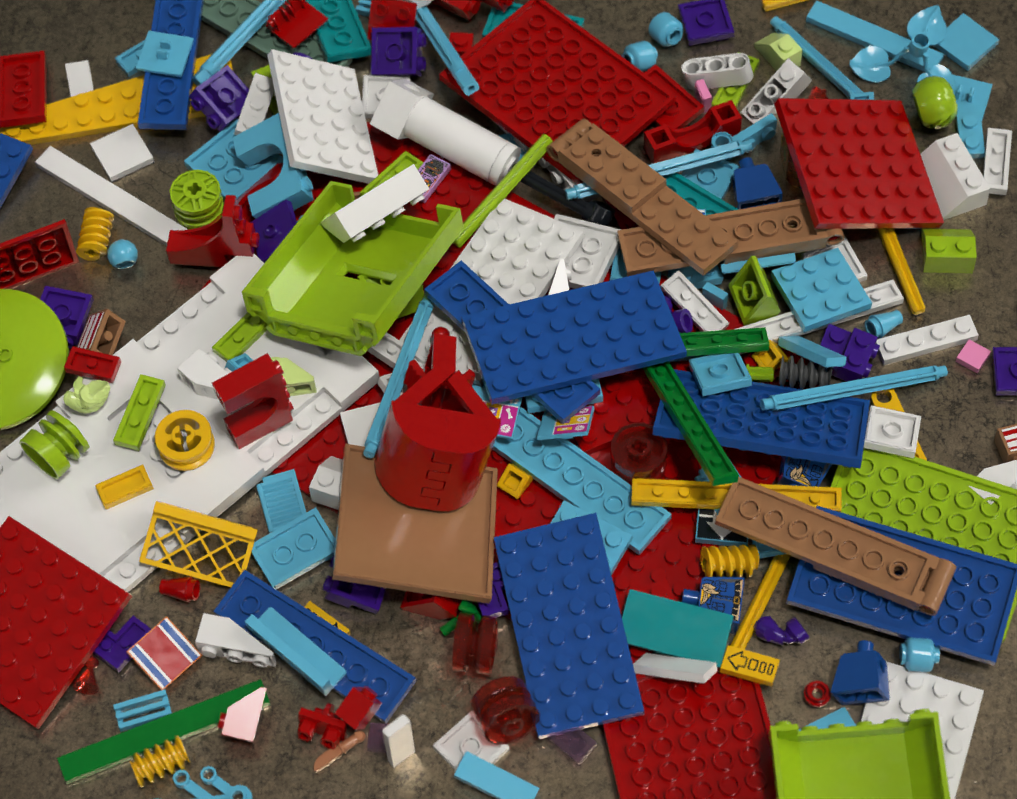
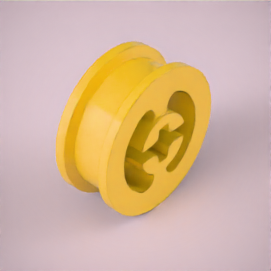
(170, 440)

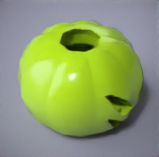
(935, 102)

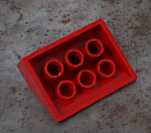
(36, 254)

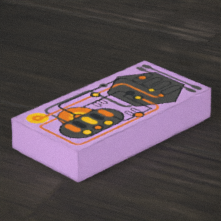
(433, 173)

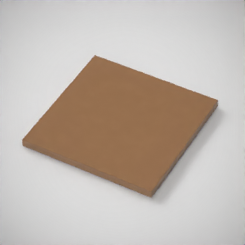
(410, 546)

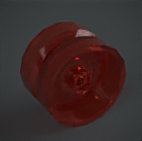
(638, 453)
(471, 643)
(505, 710)

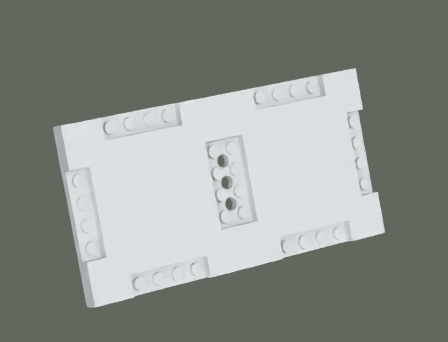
(112, 540)

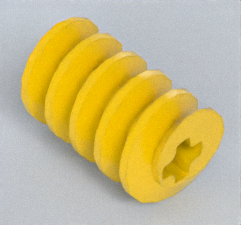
(94, 233)
(729, 560)
(159, 761)

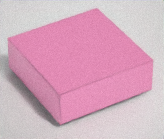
(702, 94)
(973, 356)

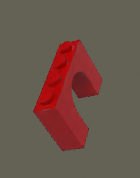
(256, 382)

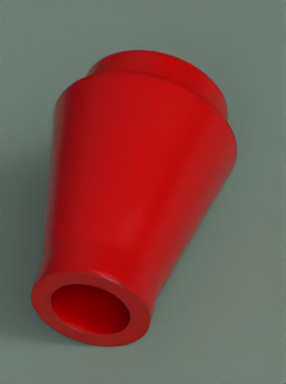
(181, 588)

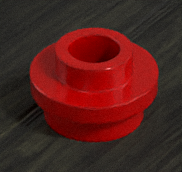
(817, 686)

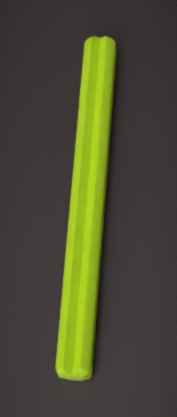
(503, 188)

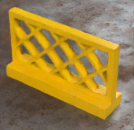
(202, 522)

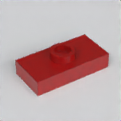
(92, 364)

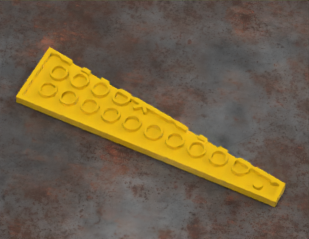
(93, 112)

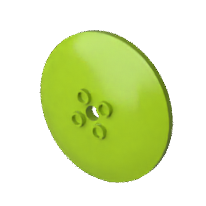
(30, 356)

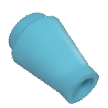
(883, 323)

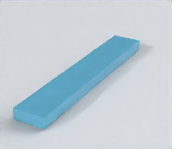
(867, 34)

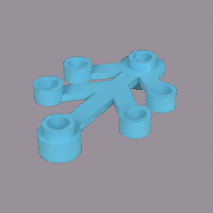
(199, 793)

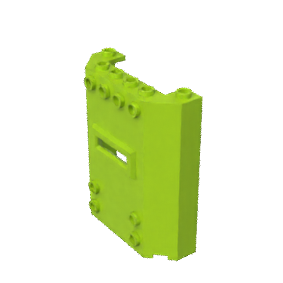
(304, 281)
(861, 760)

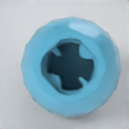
(122, 254)

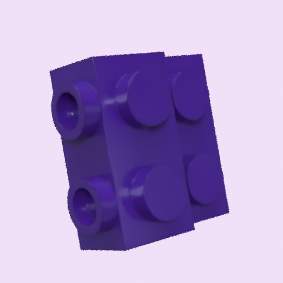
(398, 51)
(220, 98)
(71, 310)
(856, 346)
(349, 593)

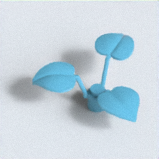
(925, 30)

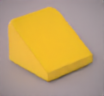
(770, 358)
(514, 480)

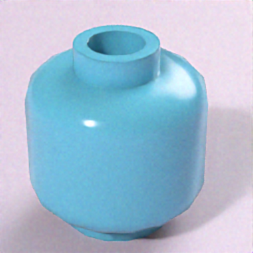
(665, 29)
(641, 55)
(918, 654)

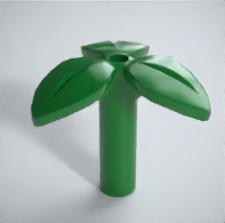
(466, 607)

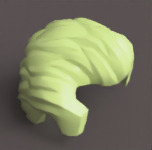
(87, 397)

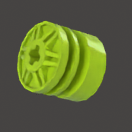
(196, 198)
(59, 440)

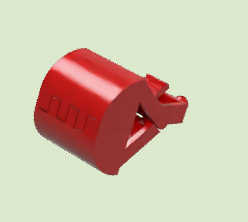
(437, 417)

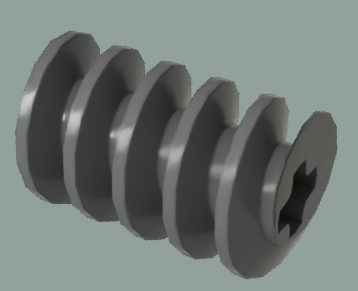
(803, 373)

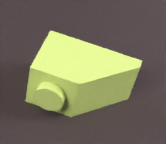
(778, 48)
(297, 379)

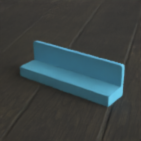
(296, 650)

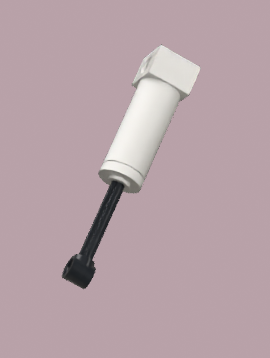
(412, 114)

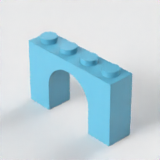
(291, 184)

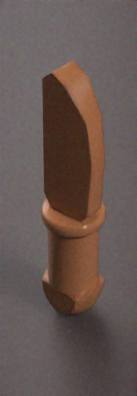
(331, 755)

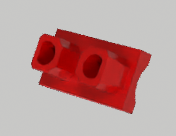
(323, 723)

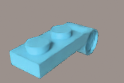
(756, 133)

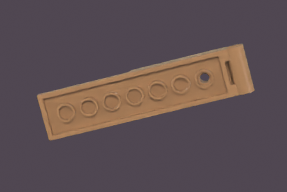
(641, 195)
(759, 232)
(837, 546)

